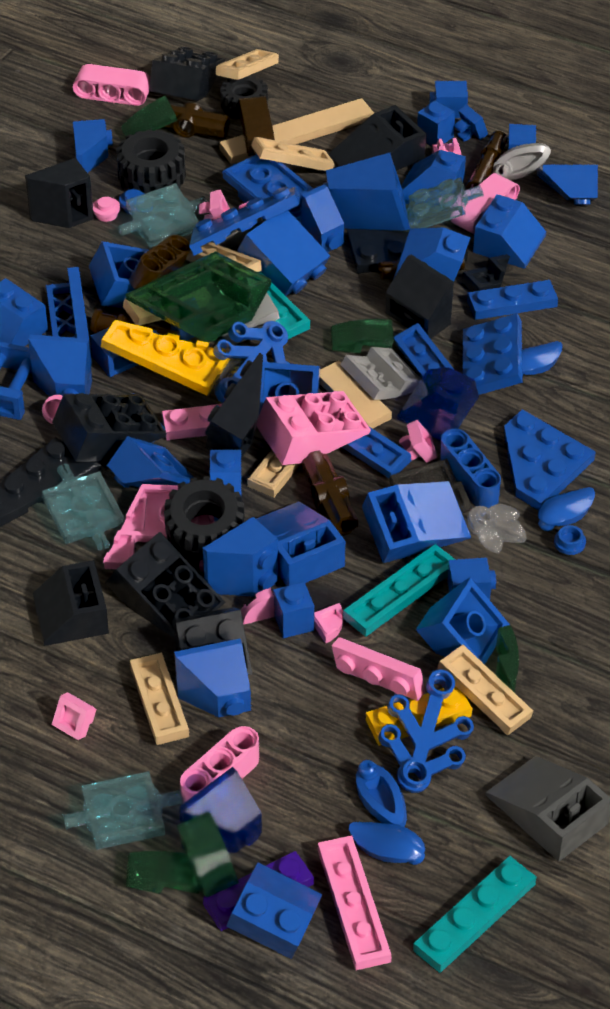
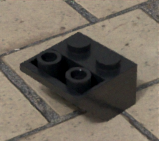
(60, 195)
(420, 297)
(71, 604)
(211, 629)

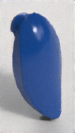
(540, 357)
(565, 508)
(380, 794)
(388, 842)

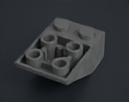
(552, 805)

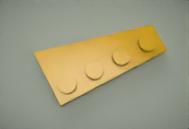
(167, 355)

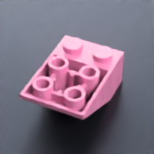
(309, 424)

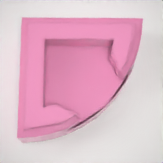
(260, 608)
(329, 622)

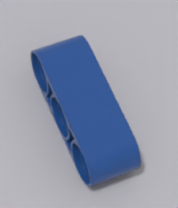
(471, 468)

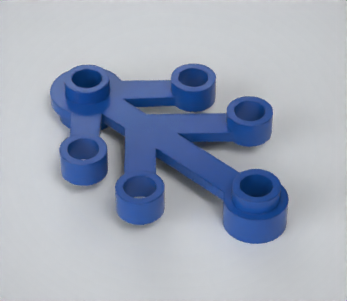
(268, 342)
(424, 737)

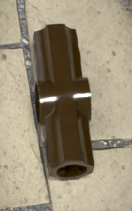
(193, 120)
(330, 492)

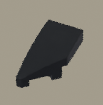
(486, 277)

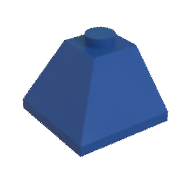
(433, 171)
(572, 181)
(438, 248)
(60, 364)
(288, 379)
(146, 463)
(462, 619)
(214, 678)

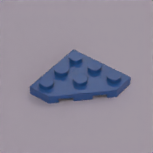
(542, 458)

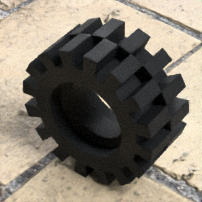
(243, 88)

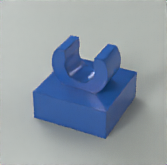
(470, 124)

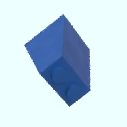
(369, 194)
(286, 252)

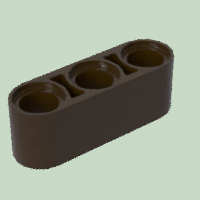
(255, 121)
(160, 260)

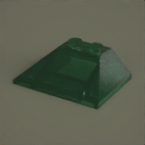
(204, 296)

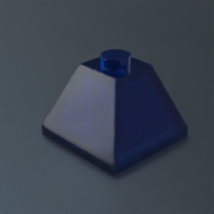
(440, 401)
(231, 807)

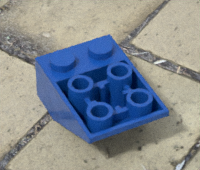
(414, 518)
(306, 543)

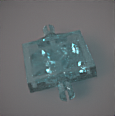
(440, 203)
(161, 215)
(83, 507)
(122, 810)

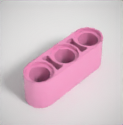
(112, 84)
(475, 208)
(235, 750)

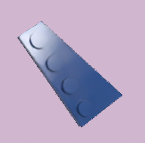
(242, 219)

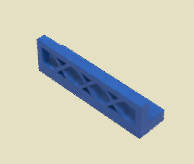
(77, 310)

